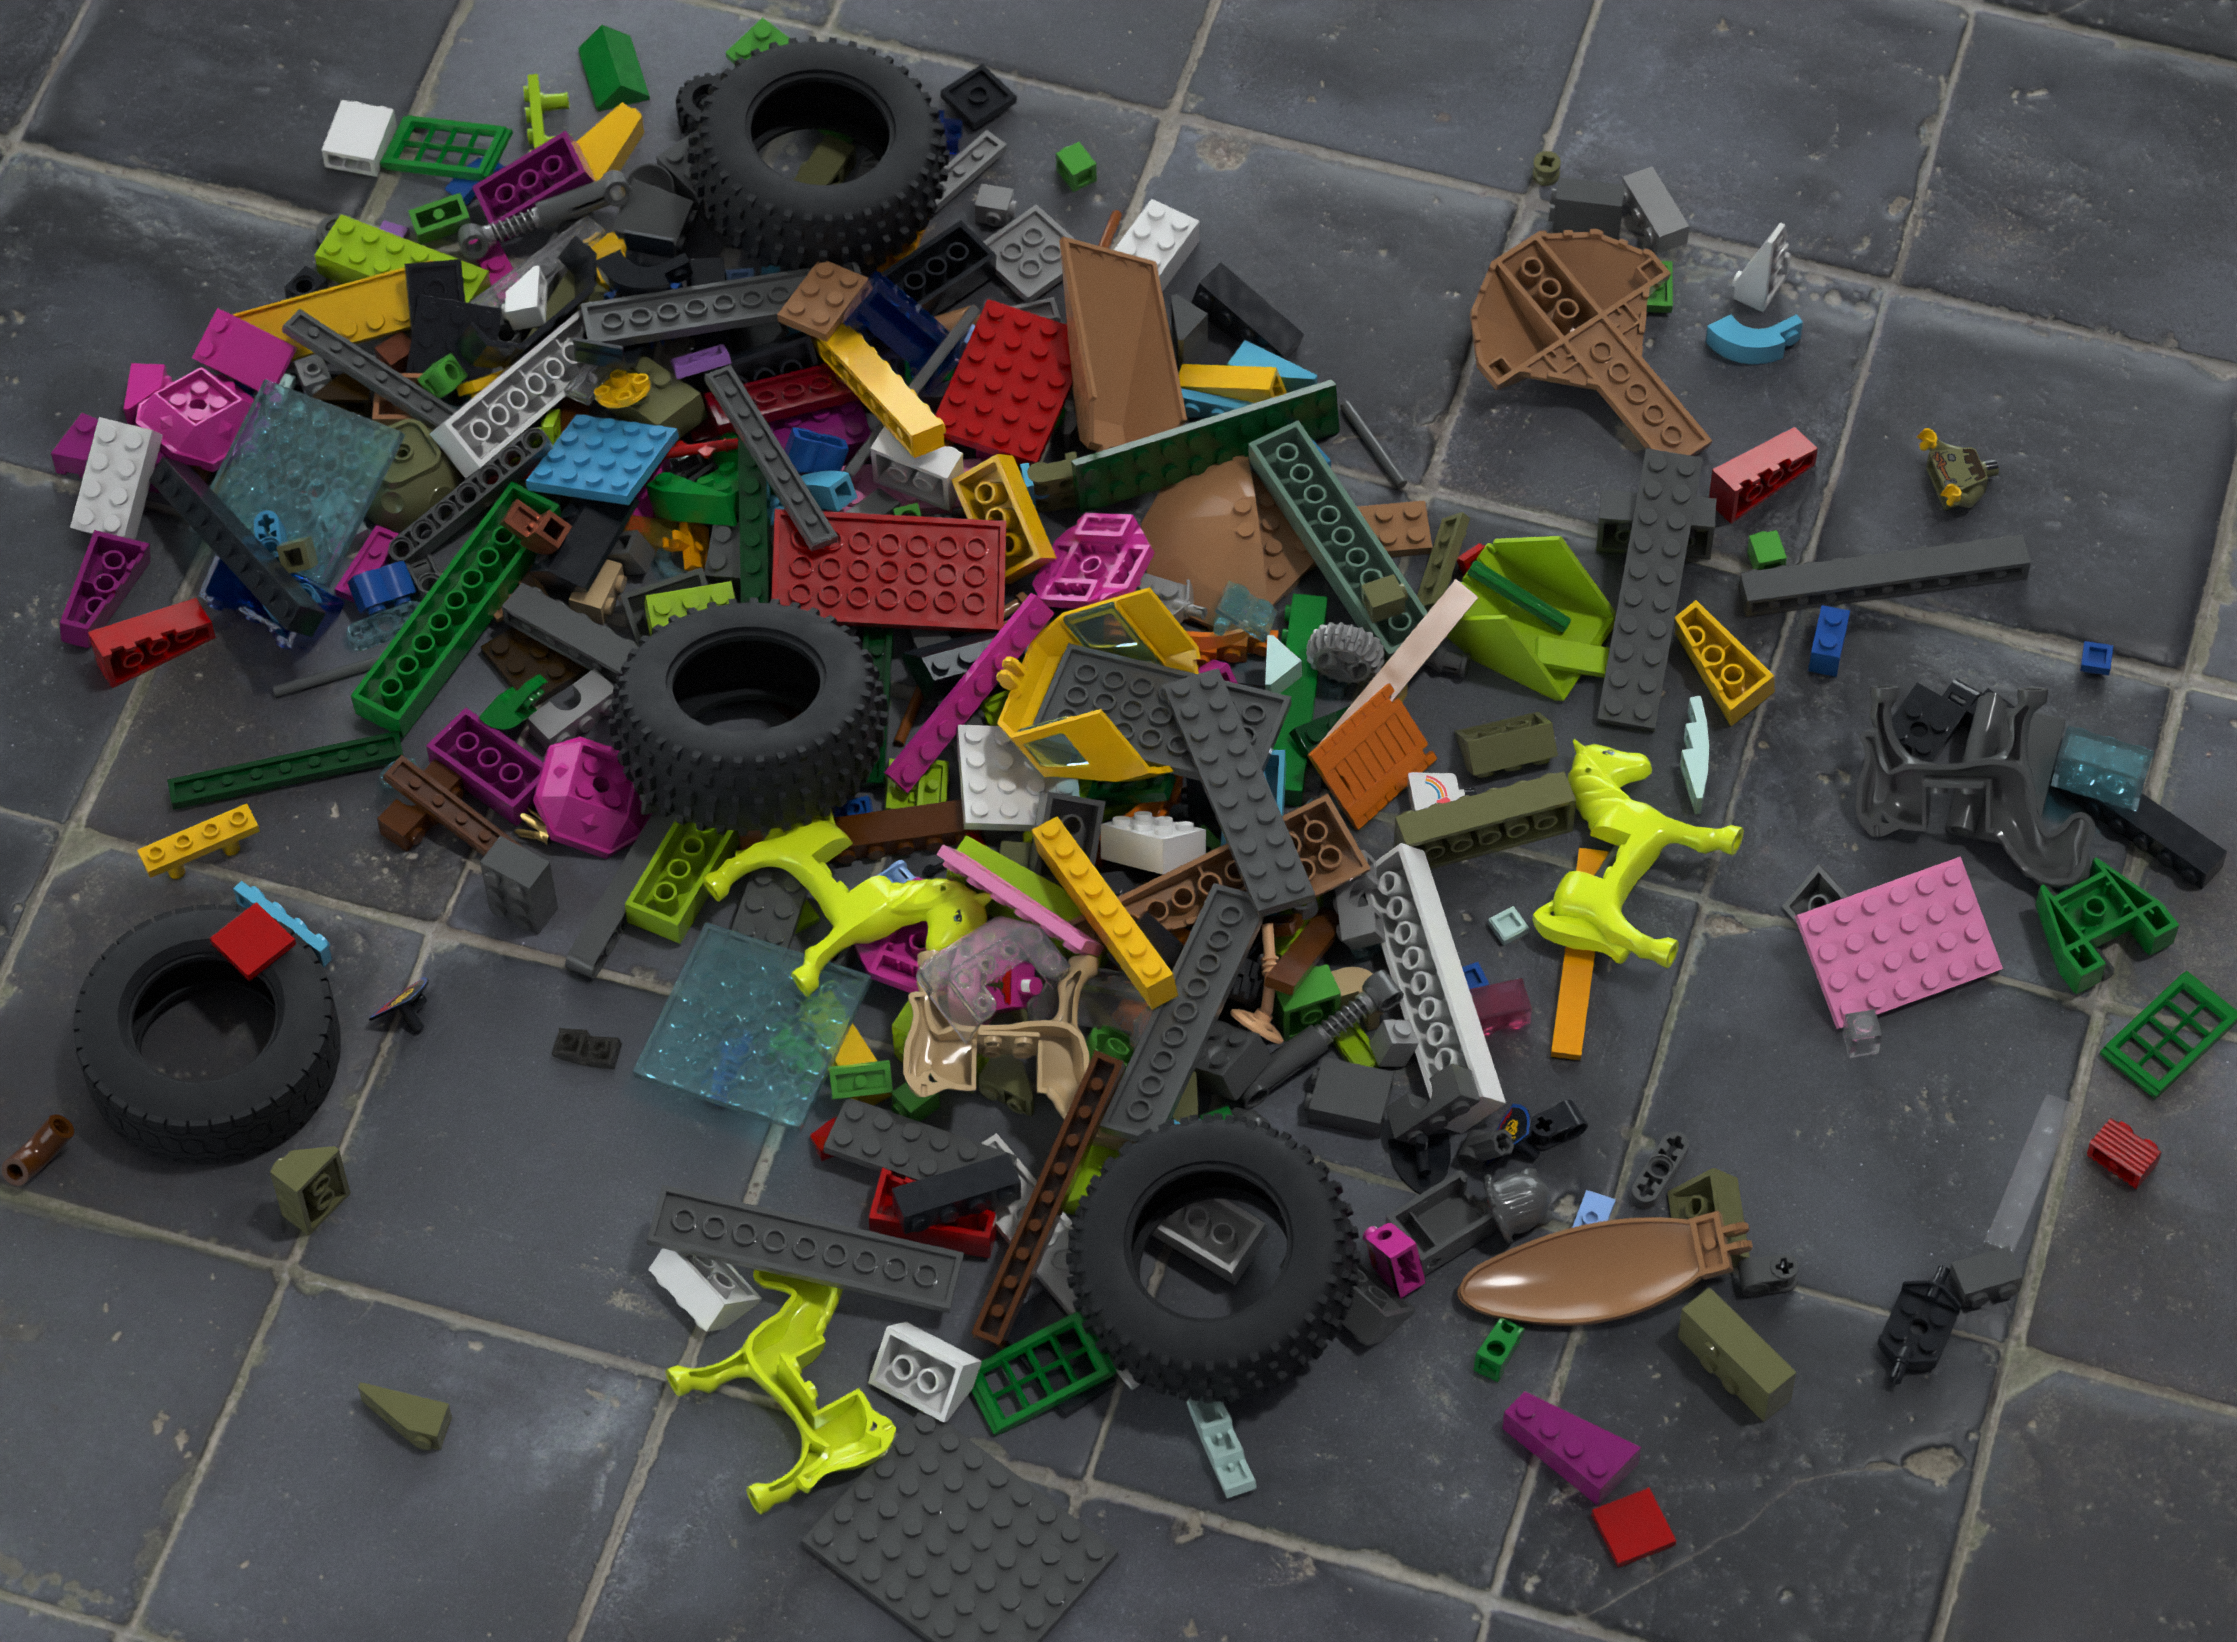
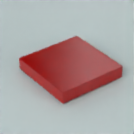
(252, 941)
(1633, 1527)

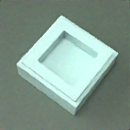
(1508, 925)

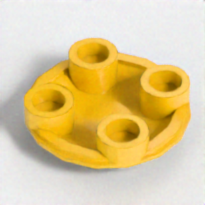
(622, 389)

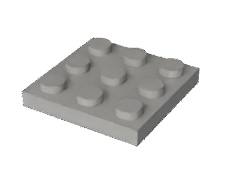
(1029, 253)

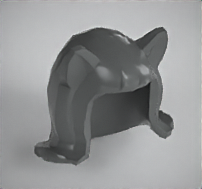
(1518, 1202)

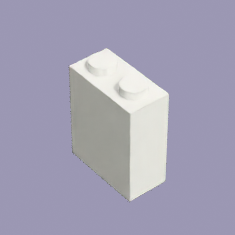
(359, 137)

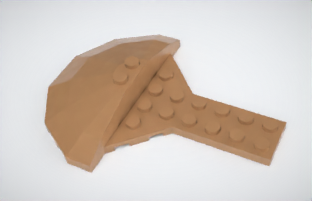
(1576, 316)
(1232, 530)

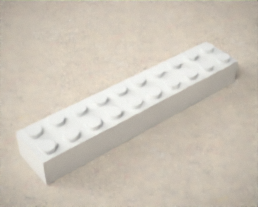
(1432, 979)

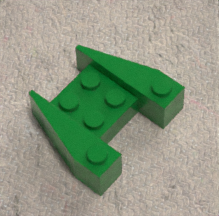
(707, 501)
(2095, 914)

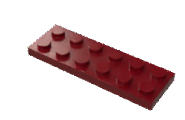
(788, 395)

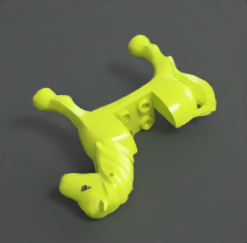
(1591, 907)
(858, 915)
(773, 1357)

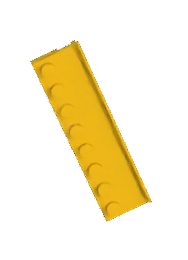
(354, 310)

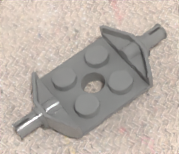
(1175, 596)

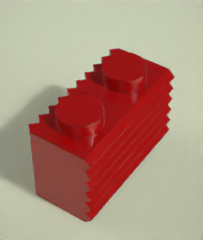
(2124, 1152)

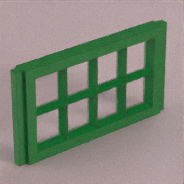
(492, 155)
(2134, 1070)
(987, 1399)

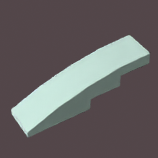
(1696, 755)
(1222, 1446)

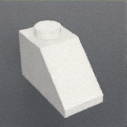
(527, 301)

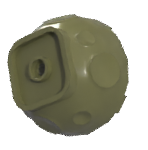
(413, 481)

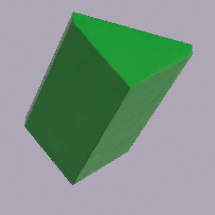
(612, 69)

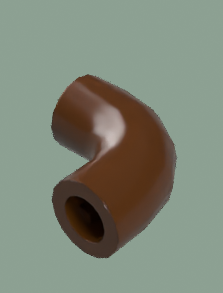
(38, 1150)

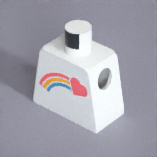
(1433, 788)

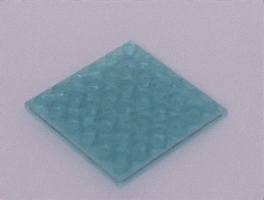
(309, 468)
(747, 1032)

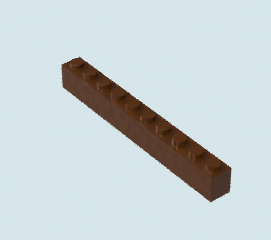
(1048, 1200)

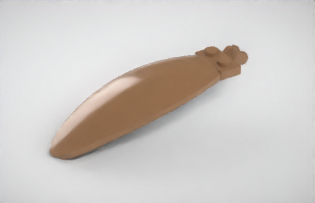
(1602, 1269)

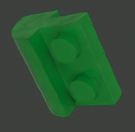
(514, 706)

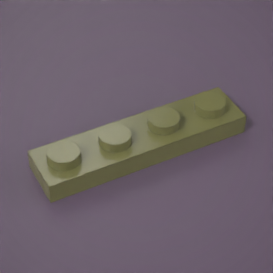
(1443, 559)

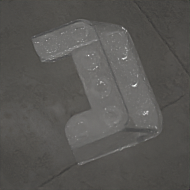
(959, 972)

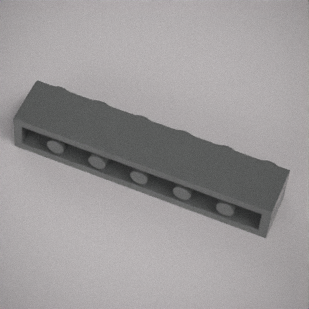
(567, 631)

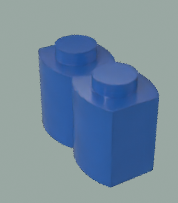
(815, 451)
(382, 588)

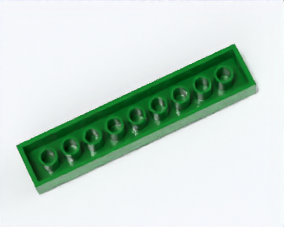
(448, 619)

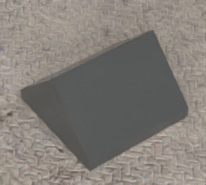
(1188, 330)
(1815, 891)

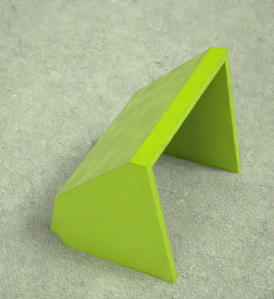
(1505, 634)

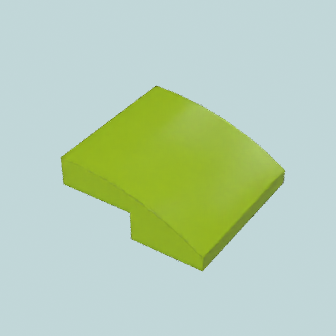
(928, 790)

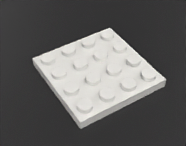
(999, 781)

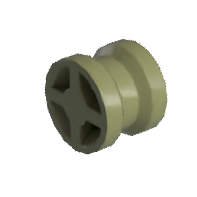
(1542, 173)

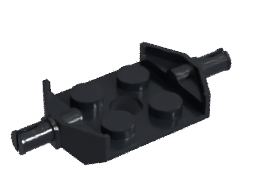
(1923, 1304)

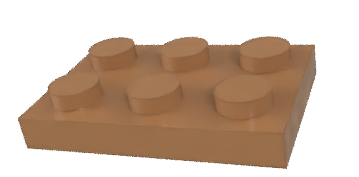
(821, 300)

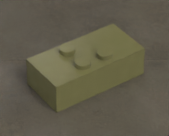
(667, 403)
(1736, 1354)

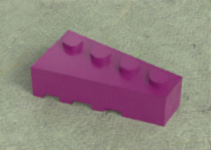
(74, 448)
(102, 583)
(1571, 1446)

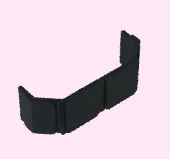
(642, 251)
(487, 353)

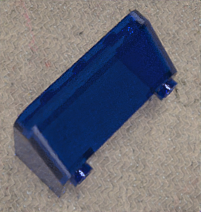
(901, 326)

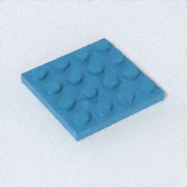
(602, 459)

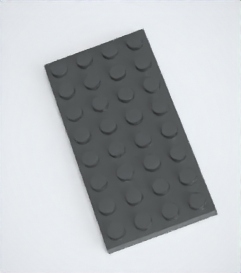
(1135, 703)

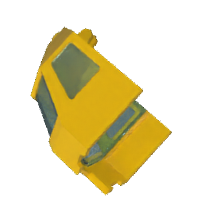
(1090, 743)

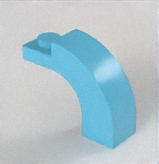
(829, 488)

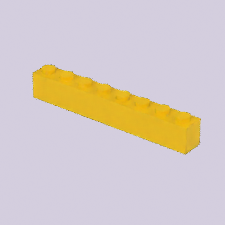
(882, 390)
(1105, 913)

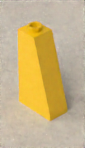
(612, 140)
(1234, 382)

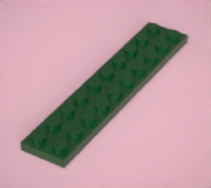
(1194, 447)

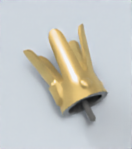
(541, 833)

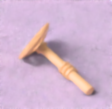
(1260, 1020)

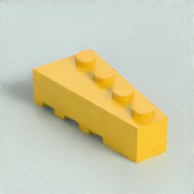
(1725, 665)

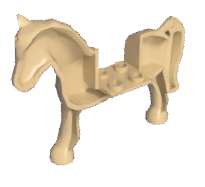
(1057, 1043)

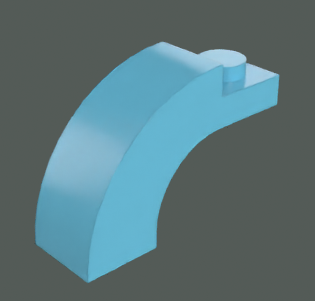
(1752, 345)

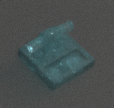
(1243, 610)

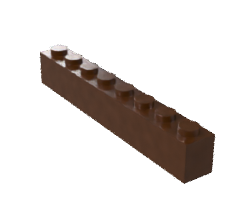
(894, 831)

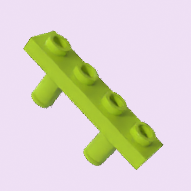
(538, 106)

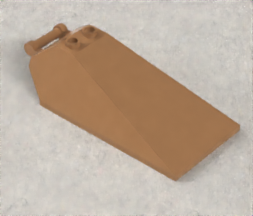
(1118, 346)

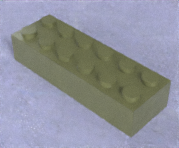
(1489, 820)

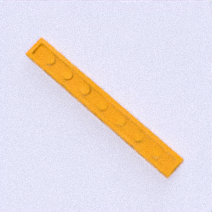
(1575, 981)

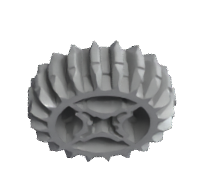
(1345, 653)

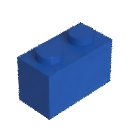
(1829, 641)

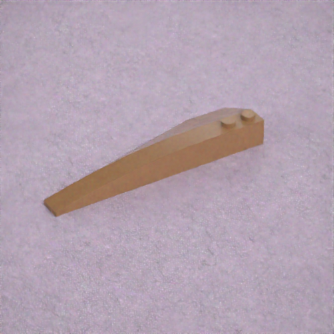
(1178, 896)

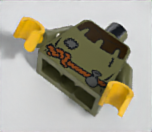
(1956, 471)

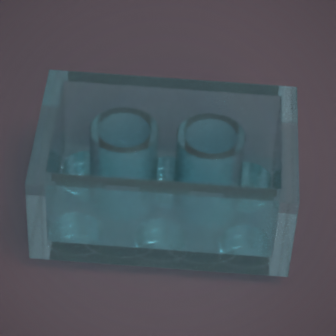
(2102, 768)

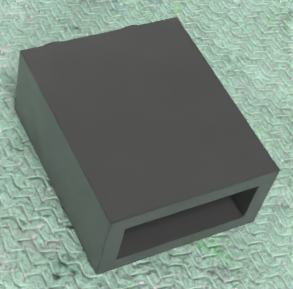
(1587, 206)
(658, 214)
(1349, 1097)

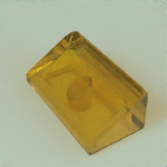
(652, 529)

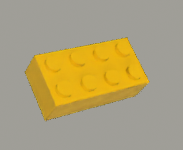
(999, 493)

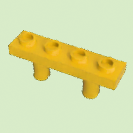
(196, 841)

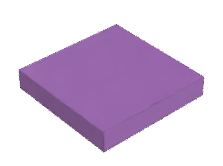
(700, 361)

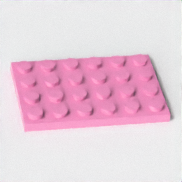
(1899, 941)

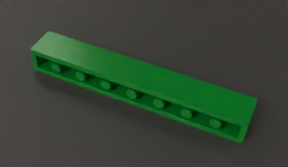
(1303, 617)

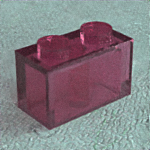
(1502, 1005)

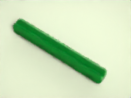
(1519, 596)

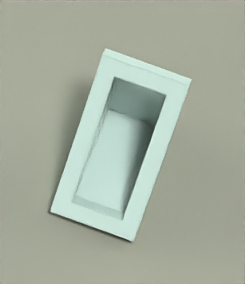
(1281, 666)

